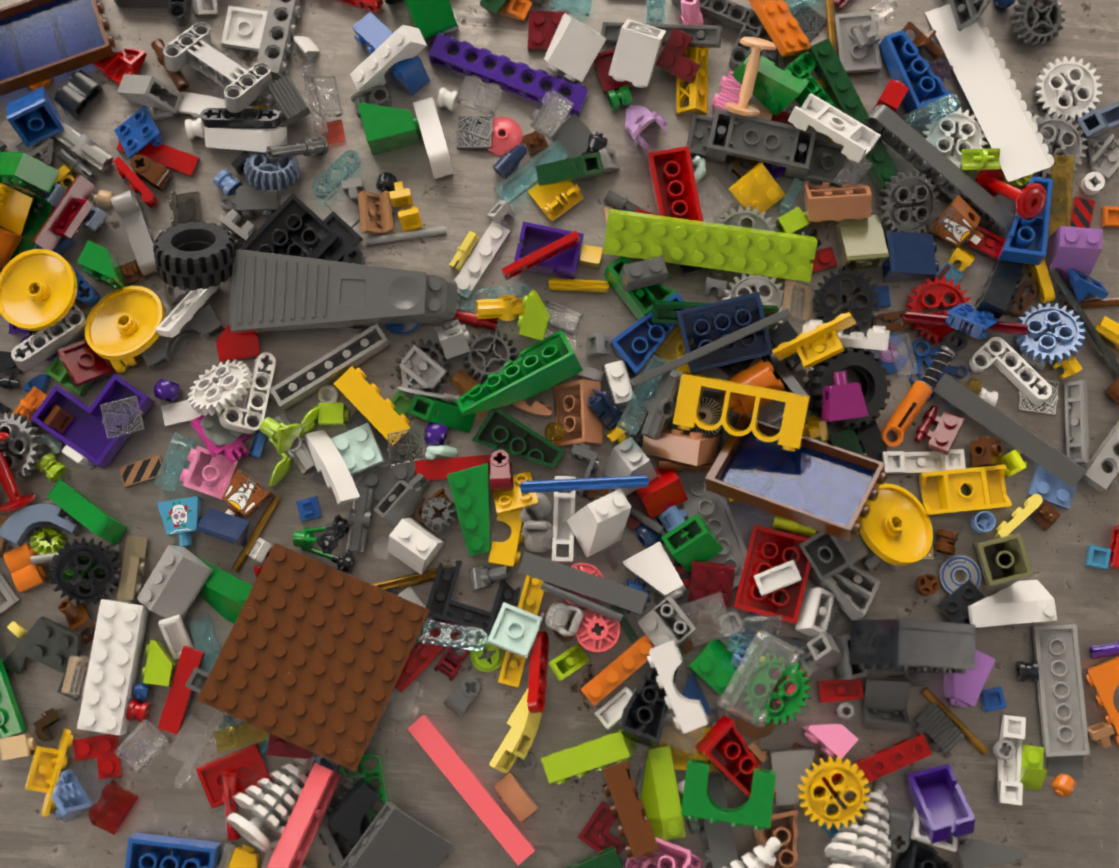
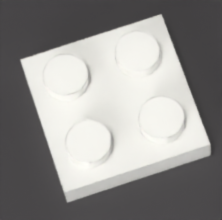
(243, 28)

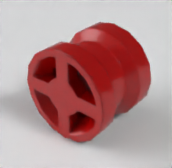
(138, 711)

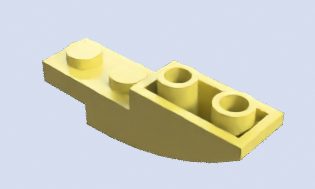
(519, 738)

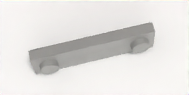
(1076, 421)

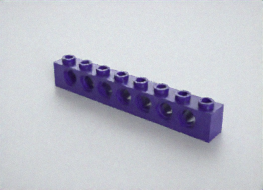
(458, 63)

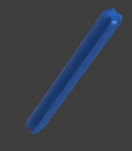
(584, 484)

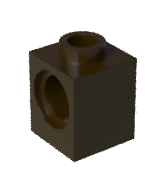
(738, 169)

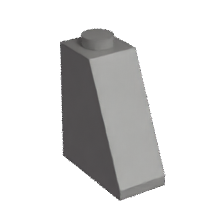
(149, 92)
(789, 767)

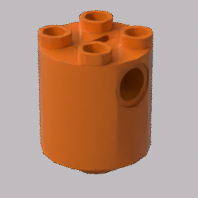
(757, 375)

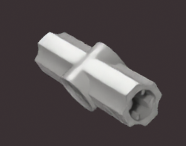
(84, 148)
(301, 453)

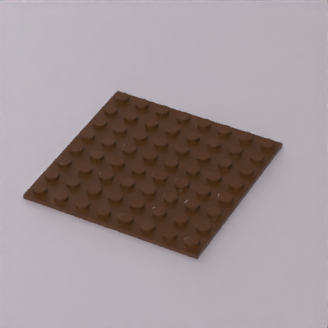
(314, 656)

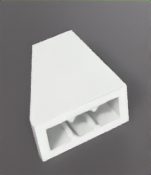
(656, 571)

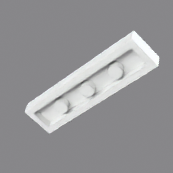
(481, 257)
(184, 311)

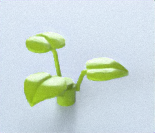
(285, 437)

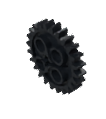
(833, 287)
(100, 583)

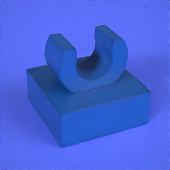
(309, 509)

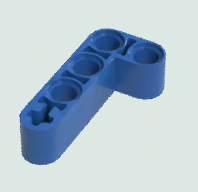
(61, 248)

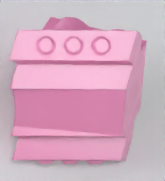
(670, 857)

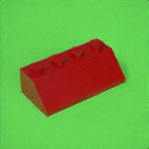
(674, 184)

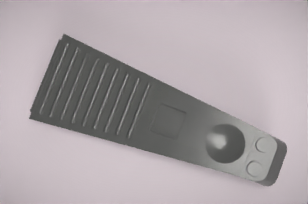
(313, 293)

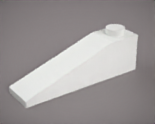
(1017, 604)

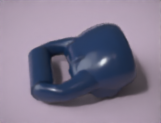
(648, 536)

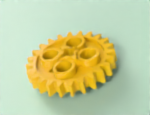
(817, 803)

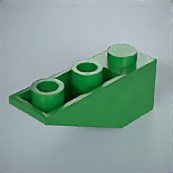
(441, 412)

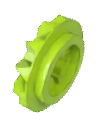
(43, 547)
(483, 664)

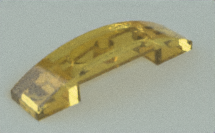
(238, 736)

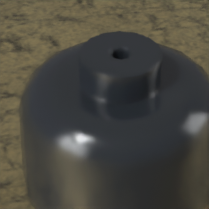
(597, 141)
(386, 182)

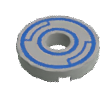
(951, 565)

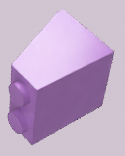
(1073, 248)
(965, 689)

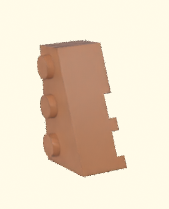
(837, 202)
(683, 446)

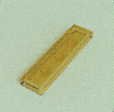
(1062, 188)

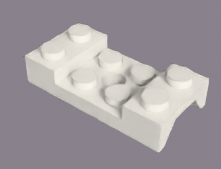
(843, 129)
(876, 338)

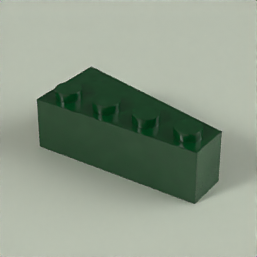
(509, 434)

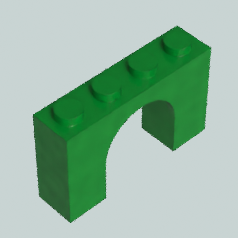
(753, 812)

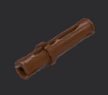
(177, 77)

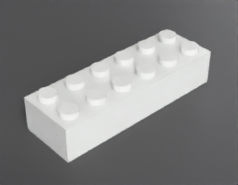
(113, 667)

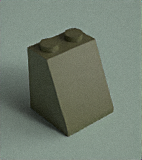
(861, 243)
(1003, 559)

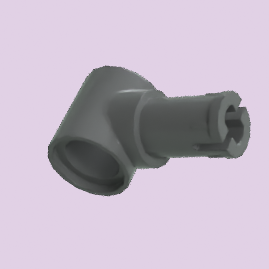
(483, 577)

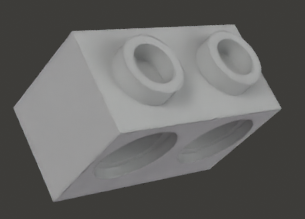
(453, 338)

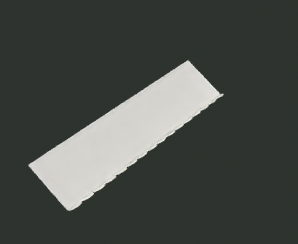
(992, 95)

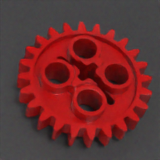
(935, 292)

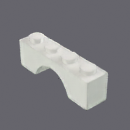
(401, 45)
(562, 534)
(688, 712)

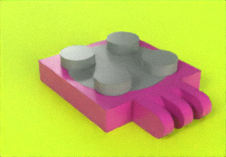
(220, 439)

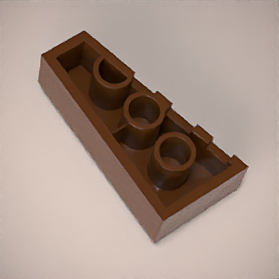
(630, 813)

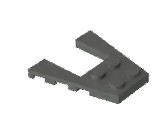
(382, 476)

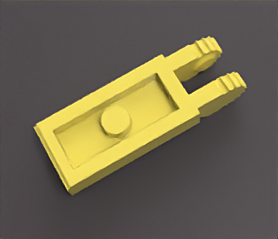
(1019, 516)

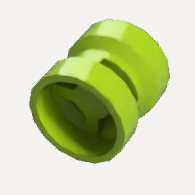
(51, 467)

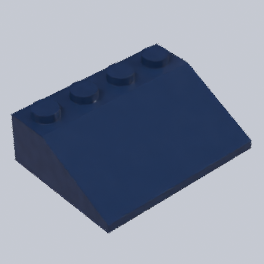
(718, 319)

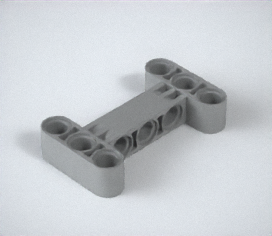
(195, 49)

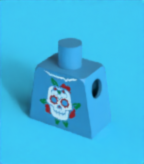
(181, 518)

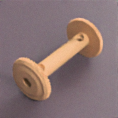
(743, 108)

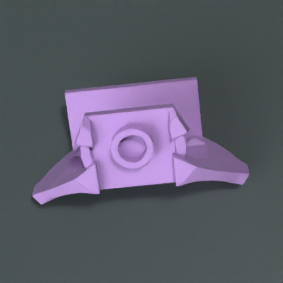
(637, 113)

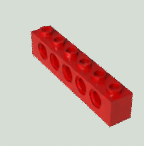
(886, 760)

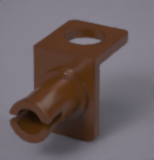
(924, 40)
(77, 618)

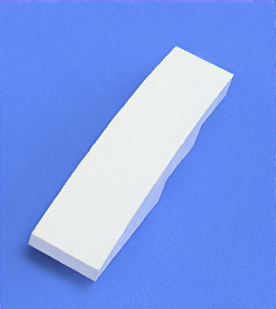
(196, 103)
(332, 466)

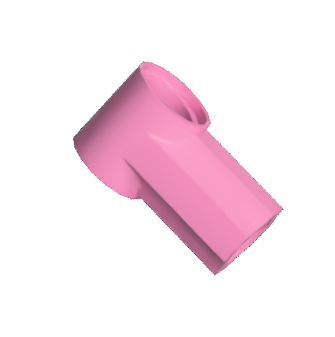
(691, 13)

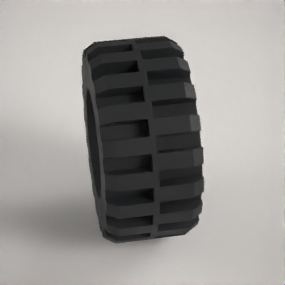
(194, 255)
(872, 381)

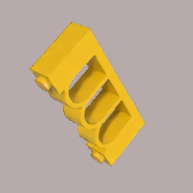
(690, 396)

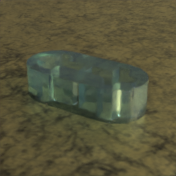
(791, 196)

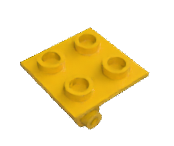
(556, 198)
(13, 208)
(514, 499)

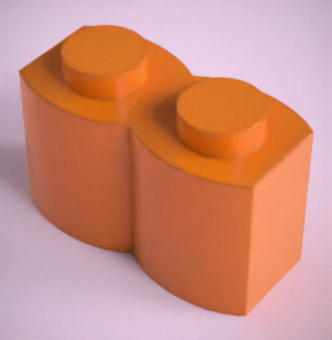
(24, 574)

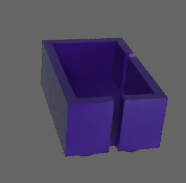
(538, 236)
(937, 806)

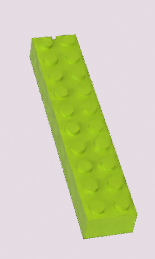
(710, 245)

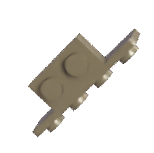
(132, 569)

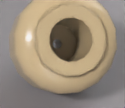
(103, 200)

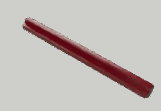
(939, 320)

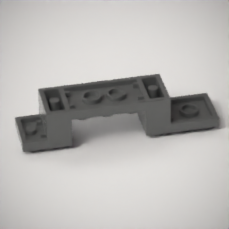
(767, 143)

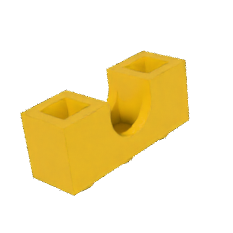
(507, 552)

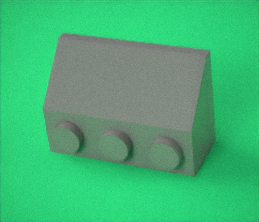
(174, 582)

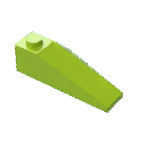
(661, 795)

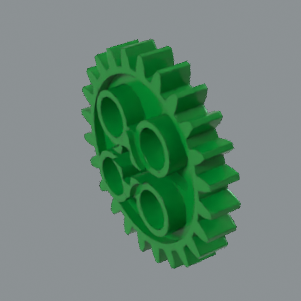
(790, 703)

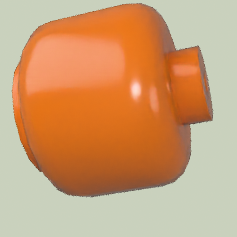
(1063, 785)

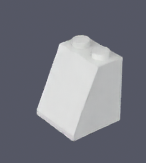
(573, 48)
(636, 53)
(601, 522)
(414, 544)

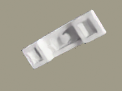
(922, 462)
(1009, 770)

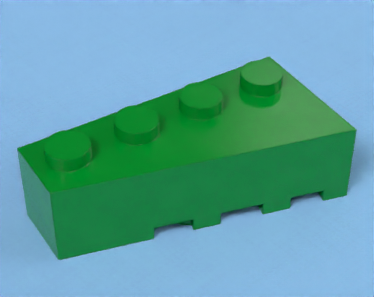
(472, 502)

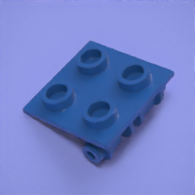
(138, 132)
(967, 314)

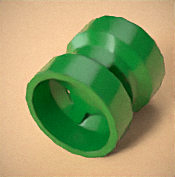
(619, 97)

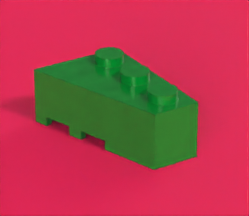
(772, 85)

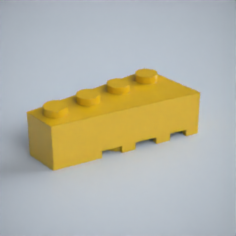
(370, 403)

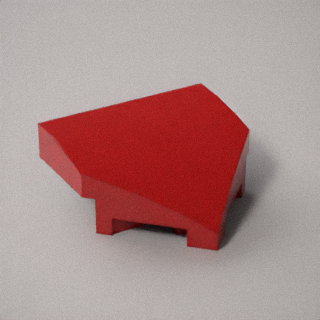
(237, 345)

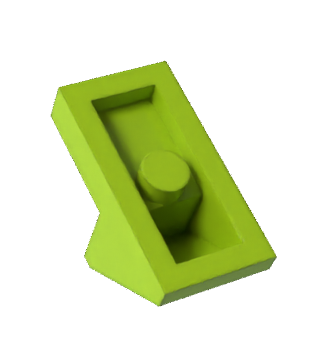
(569, 662)
(1032, 767)

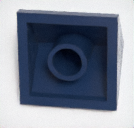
(224, 526)

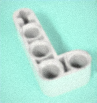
(245, 138)
(433, 138)
(1011, 373)
(255, 392)

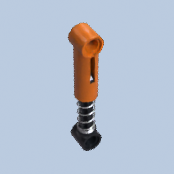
(921, 389)

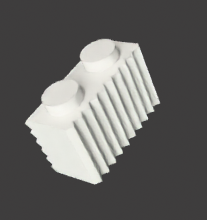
(618, 383)
(815, 611)

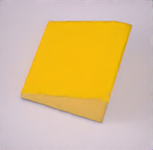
(590, 256)

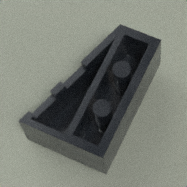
(1000, 288)

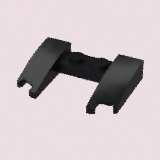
(457, 613)

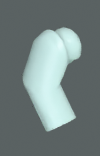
(700, 168)
(52, 442)
(442, 450)

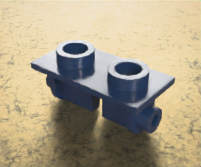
(601, 402)

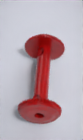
(1028, 201)
(15, 501)

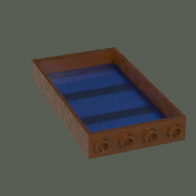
(50, 39)
(809, 486)

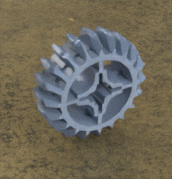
(271, 174)

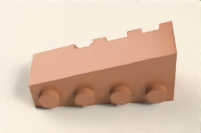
(784, 828)

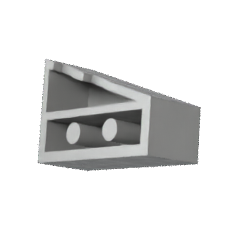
(852, 590)

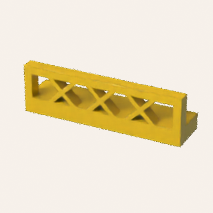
(698, 89)

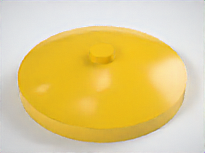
(37, 289)
(124, 323)
(897, 526)

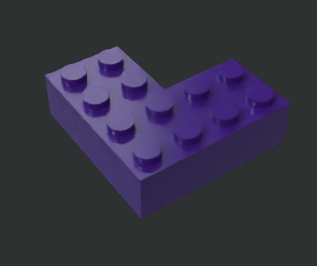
(86, 431)

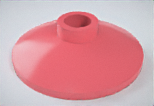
(513, 136)

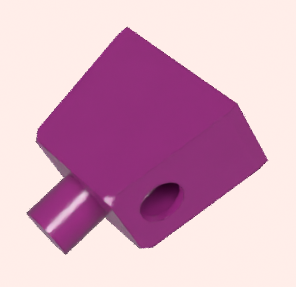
(842, 399)

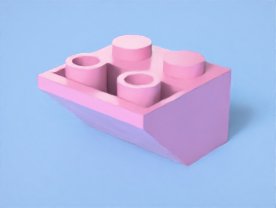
(833, 738)

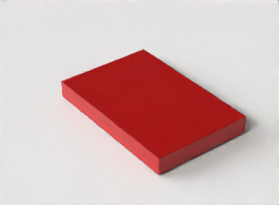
(247, 765)

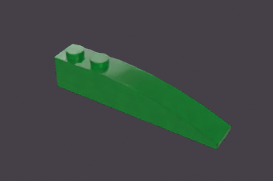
(533, 372)
(224, 592)

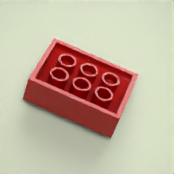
(765, 551)

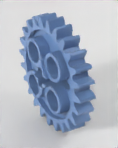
(1051, 333)

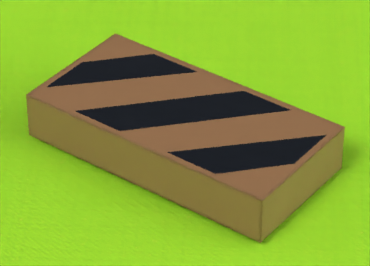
(140, 471)

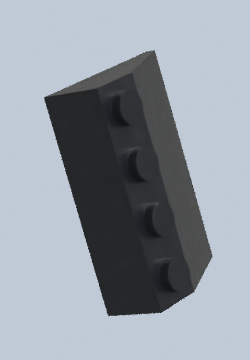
(292, 232)

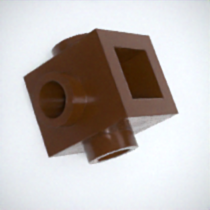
(986, 452)

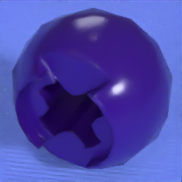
(166, 390)
(435, 433)

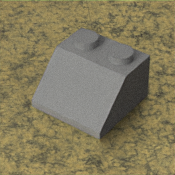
(628, 460)

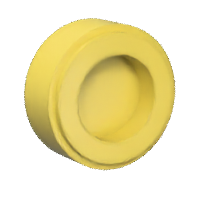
(17, 630)

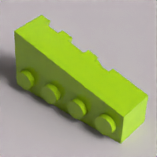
(587, 756)

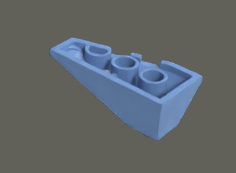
(69, 797)

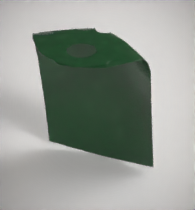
(35, 221)

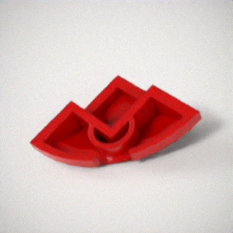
(120, 64)

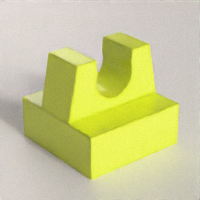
(1013, 462)

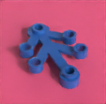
(926, 358)

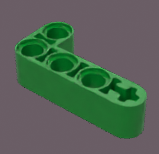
(801, 69)
(86, 512)
(369, 774)

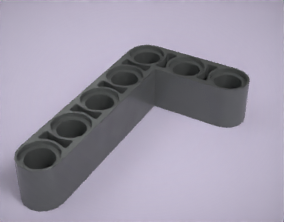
(740, 25)

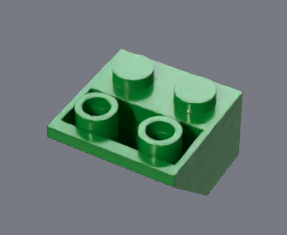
(101, 264)
(692, 542)

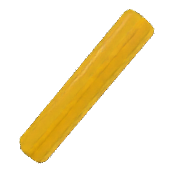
(578, 285)

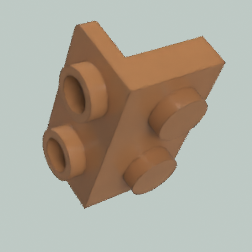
(375, 212)

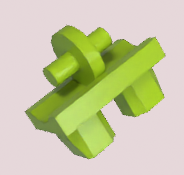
(980, 159)

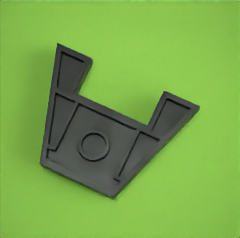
(48, 644)

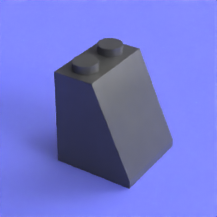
(831, 555)

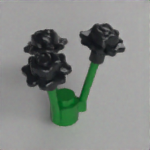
(327, 541)

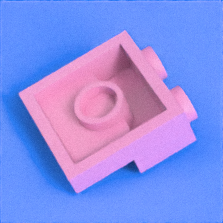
(207, 473)

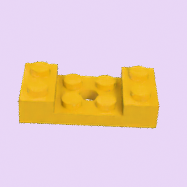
(943, 495)

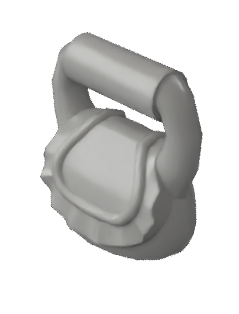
(539, 511)
(535, 540)
(559, 615)

